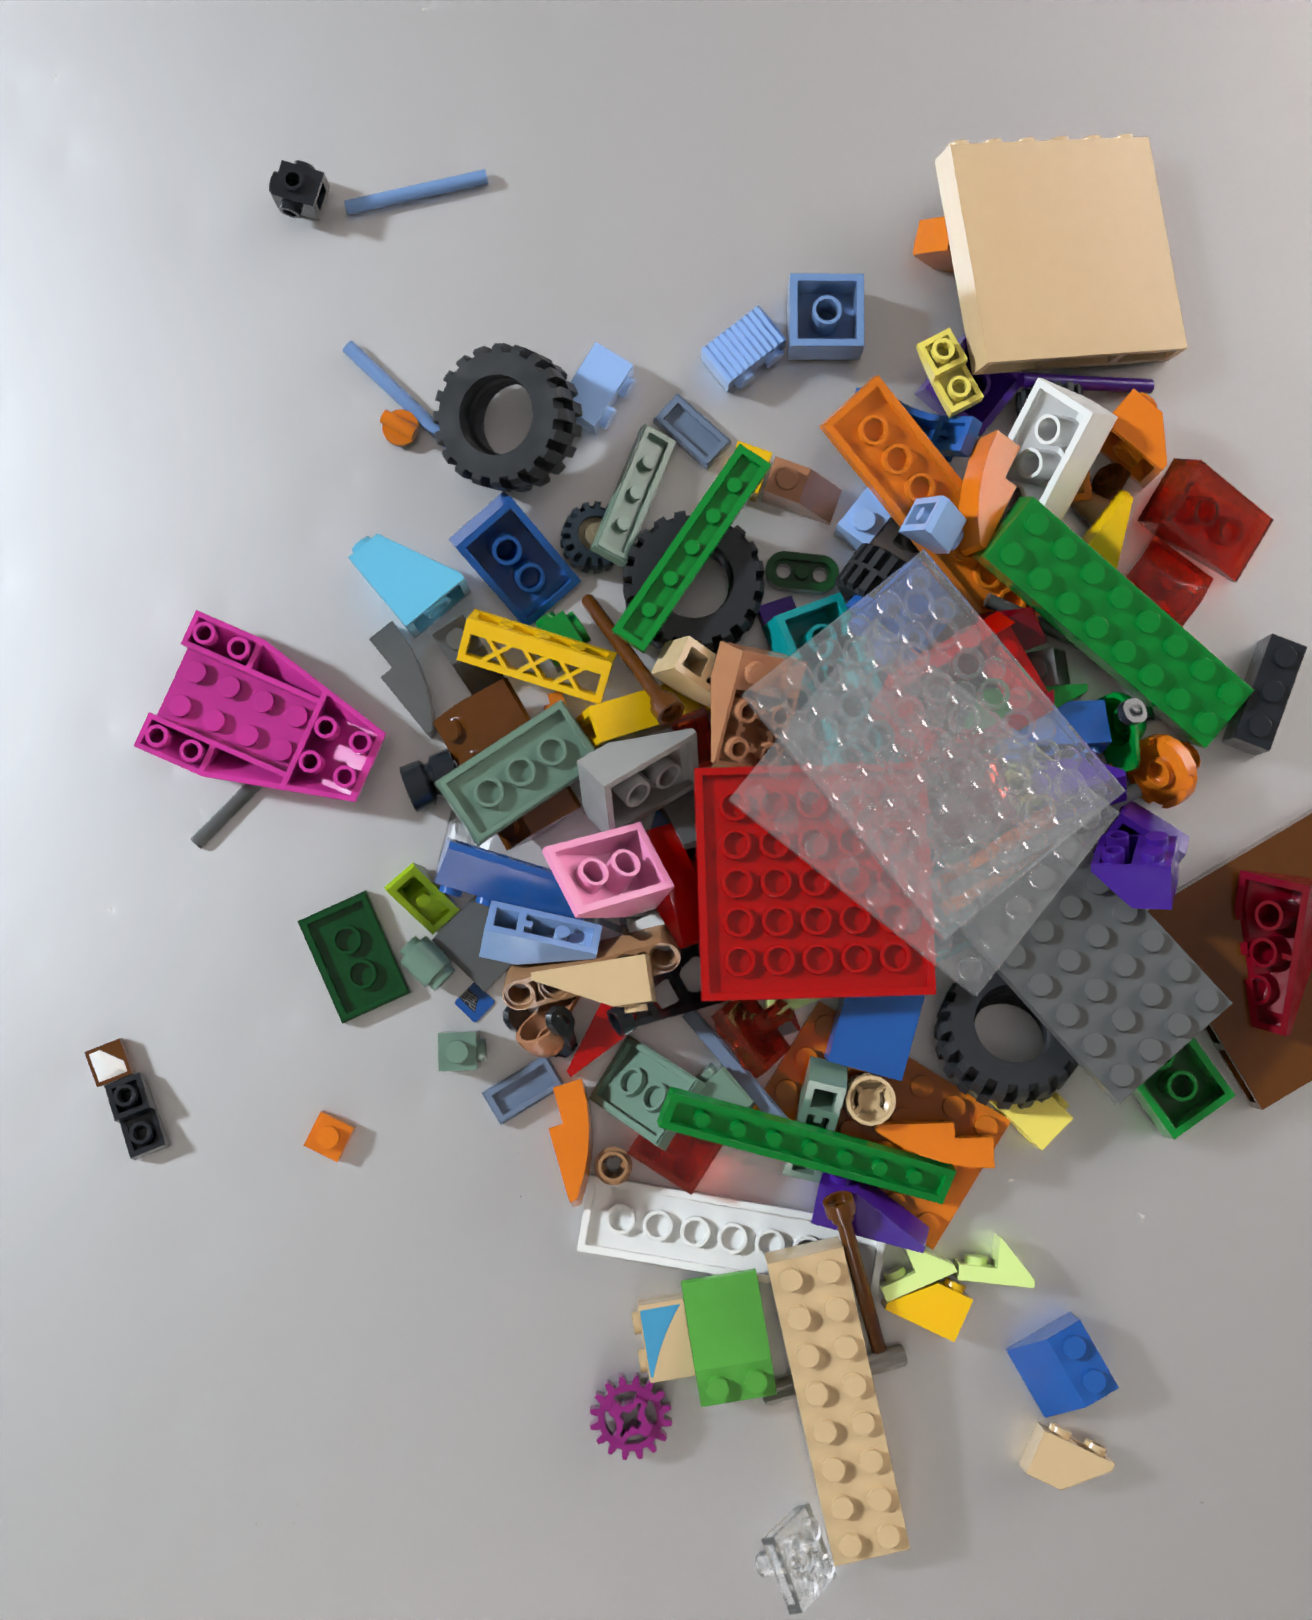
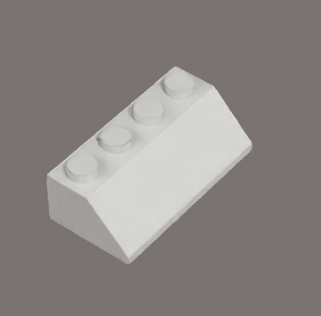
(1057, 444)

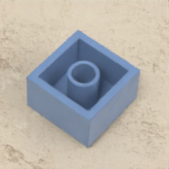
(825, 316)

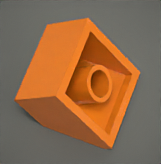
(1137, 438)

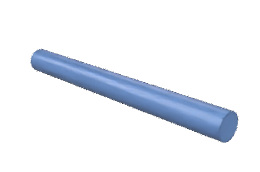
(416, 192)
(392, 388)

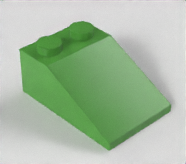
(728, 1337)

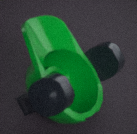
(1127, 725)

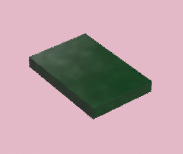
(354, 956)

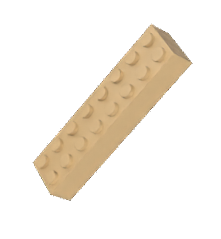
(837, 1400)

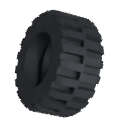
(464, 410)
(744, 577)
(982, 1071)

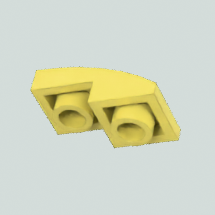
(948, 372)

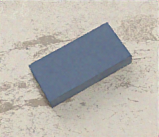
(692, 431)
(522, 1089)

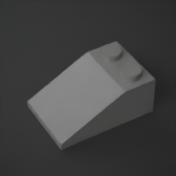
(636, 777)

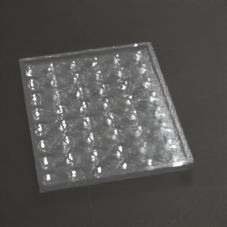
(933, 744)

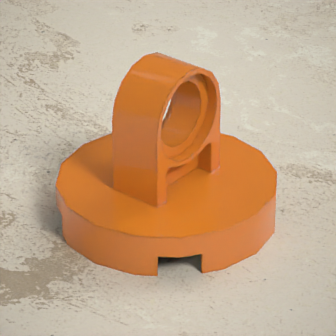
(1166, 770)

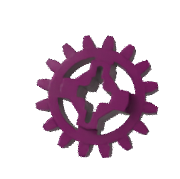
(644, 1425)

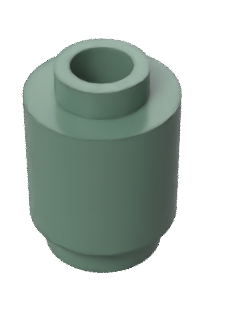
(426, 962)

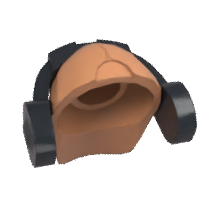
(547, 1030)

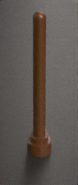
(664, 704)
(840, 1210)

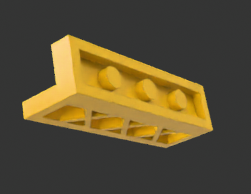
(539, 642)

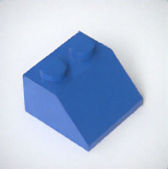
(1062, 1367)

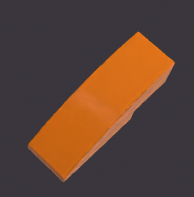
(985, 489)
(573, 1138)
(938, 1142)

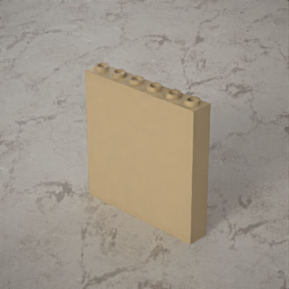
(1059, 253)

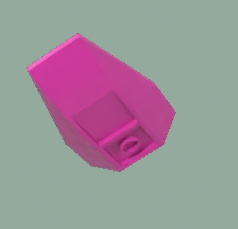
(258, 719)

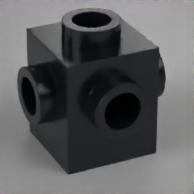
(299, 189)

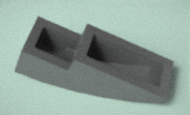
(406, 676)

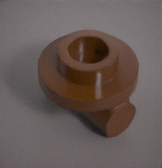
(1110, 480)

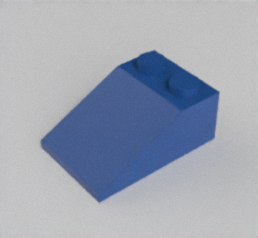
(514, 559)

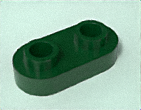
(801, 572)

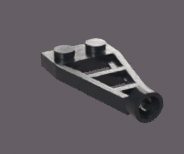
(688, 1001)

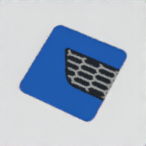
(474, 1002)

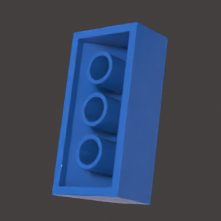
(499, 879)

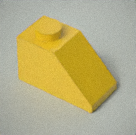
(936, 1307)

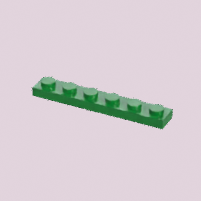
(691, 548)

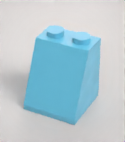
(408, 582)

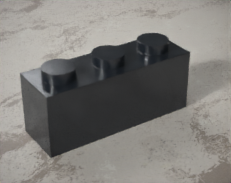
(1272, 678)

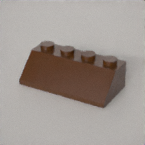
(481, 722)

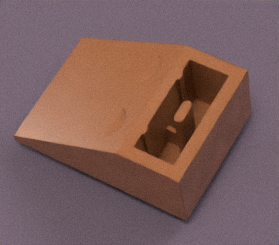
(736, 730)

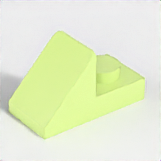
(1003, 1269)
(924, 1270)

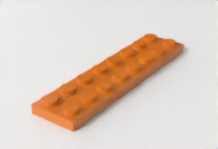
(904, 465)

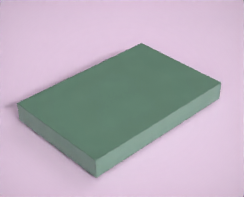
(637, 1087)

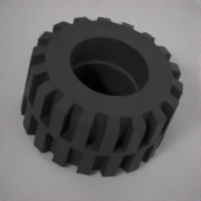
(867, 570)

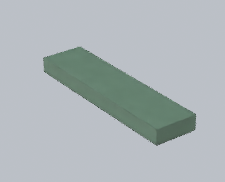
(633, 495)

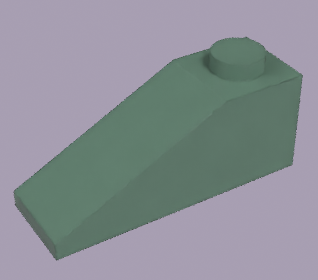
(819, 1105)

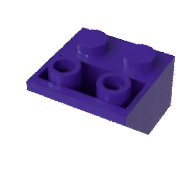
(1139, 867)

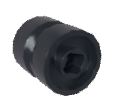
(419, 776)

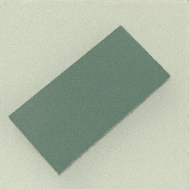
(516, 773)

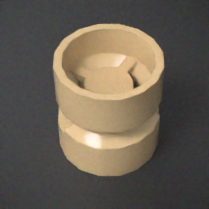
(869, 1099)

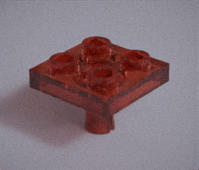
(754, 1032)

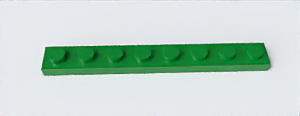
(805, 1145)

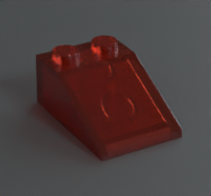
(1205, 518)

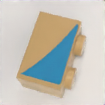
(665, 1338)

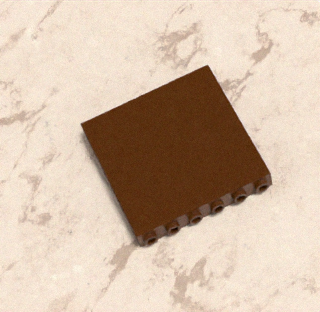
(1207, 930)

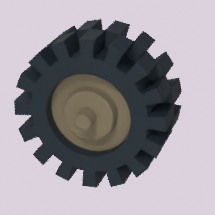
(579, 535)

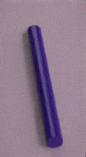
(1091, 383)

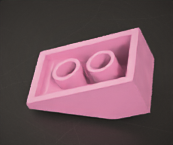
(610, 873)

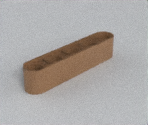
(637, 943)

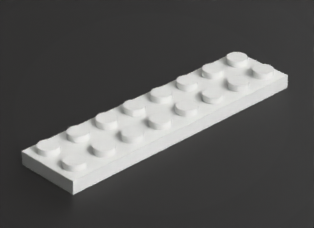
(700, 1230)

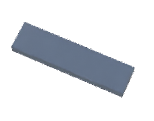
(731, 1063)

